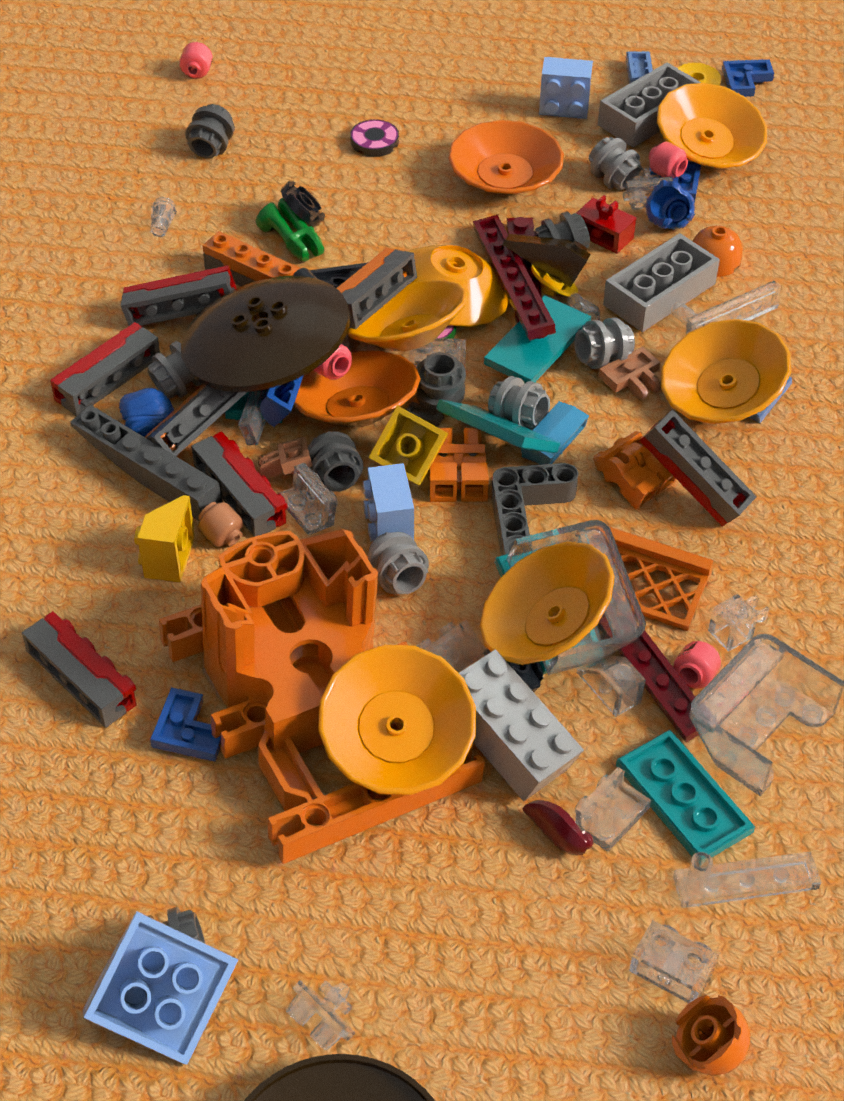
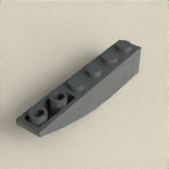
(147, 461)

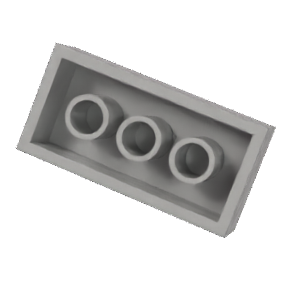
(634, 108)
(658, 280)
(517, 728)

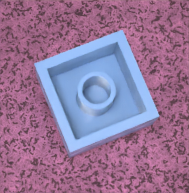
(565, 87)
(389, 501)

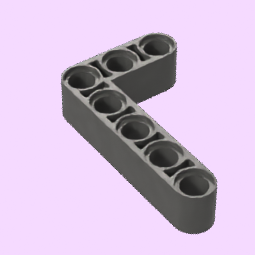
(524, 486)

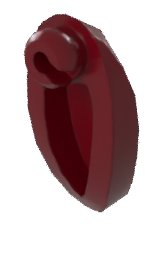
(559, 827)

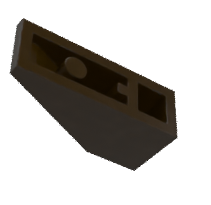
(555, 256)

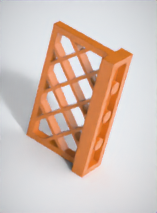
(672, 562)

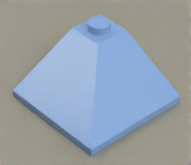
(159, 988)

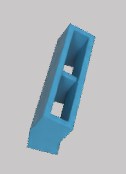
(560, 424)

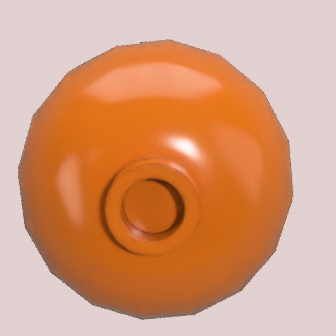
(724, 245)
(711, 1036)

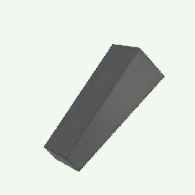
(431, 416)

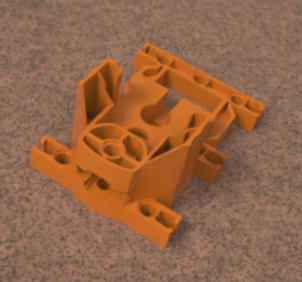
(271, 637)

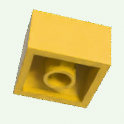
(410, 442)
(166, 540)

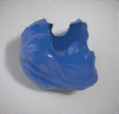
(670, 206)
(144, 409)

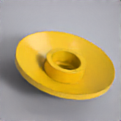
(702, 73)
(551, 285)

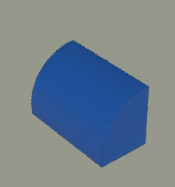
(279, 401)

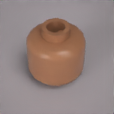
(220, 524)

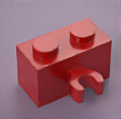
(608, 224)

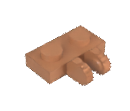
(629, 372)
(285, 458)

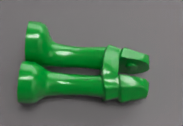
(297, 243)

